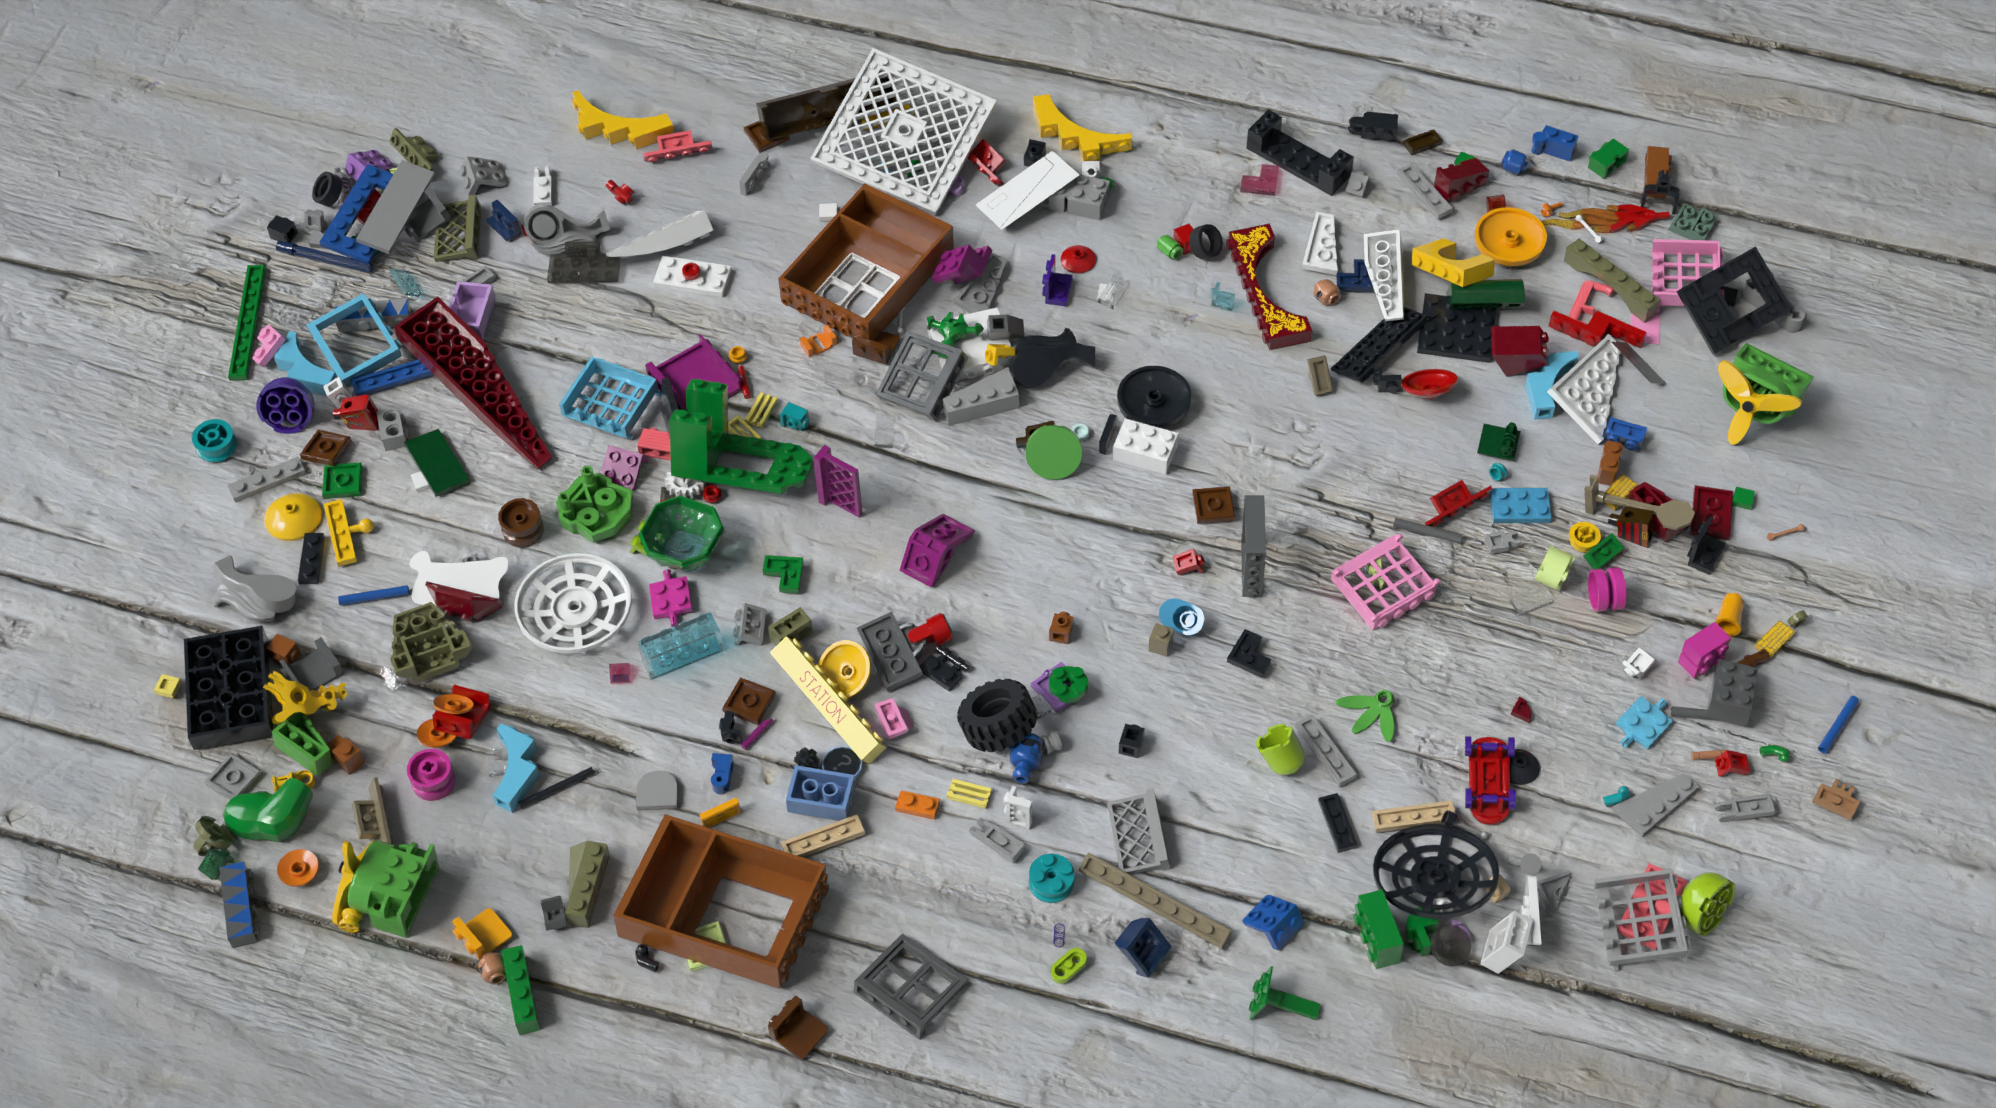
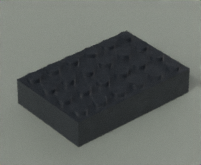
(226, 687)

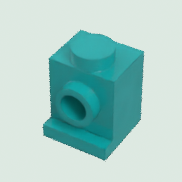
(794, 417)

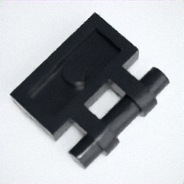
(942, 673)

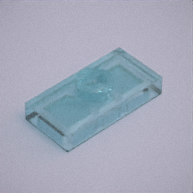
(405, 282)

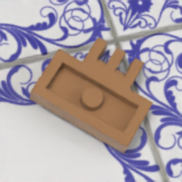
(1837, 799)

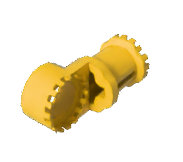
(279, 781)

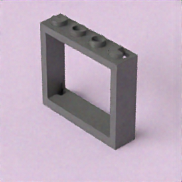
(1253, 546)

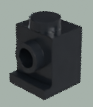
(1034, 152)
(1131, 740)

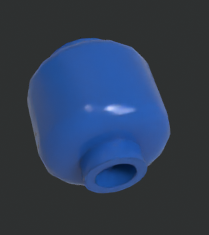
(1514, 161)

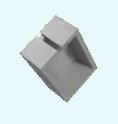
(1084, 195)

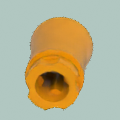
(1730, 614)

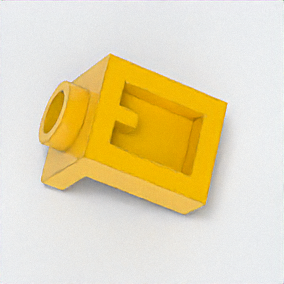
(997, 351)

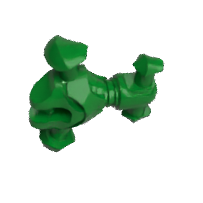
(952, 329)

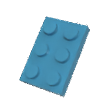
(1520, 505)

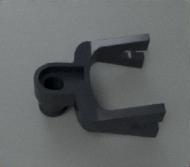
(1662, 186)

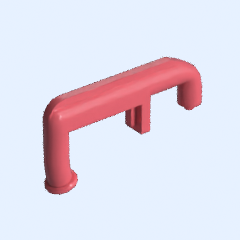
(1583, 296)

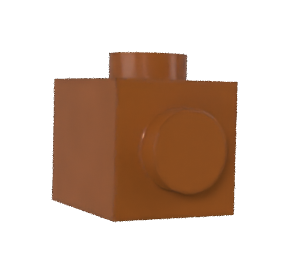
(283, 648)

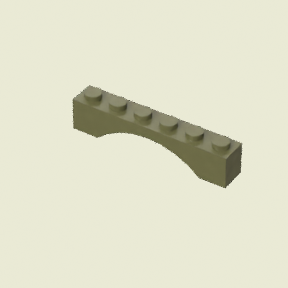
(1636, 297)

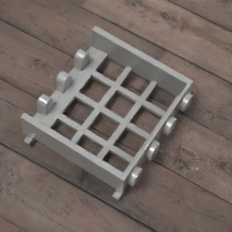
(1609, 924)

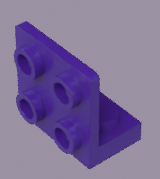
(1056, 285)

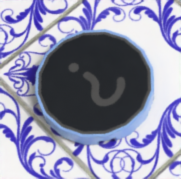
(842, 760)

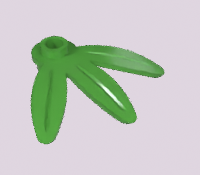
(1375, 709)

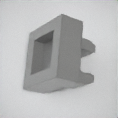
(314, 220)

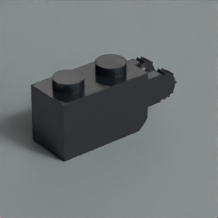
(1375, 126)

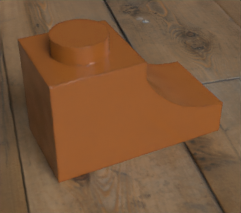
(345, 754)

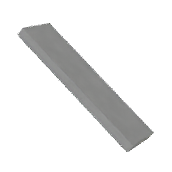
(395, 207)

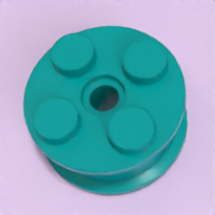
(214, 440)
(1051, 878)

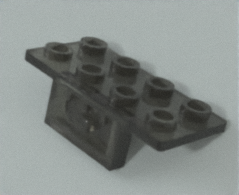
(583, 264)

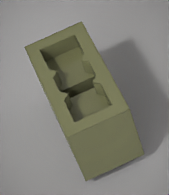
(794, 625)

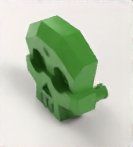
(585, 501)

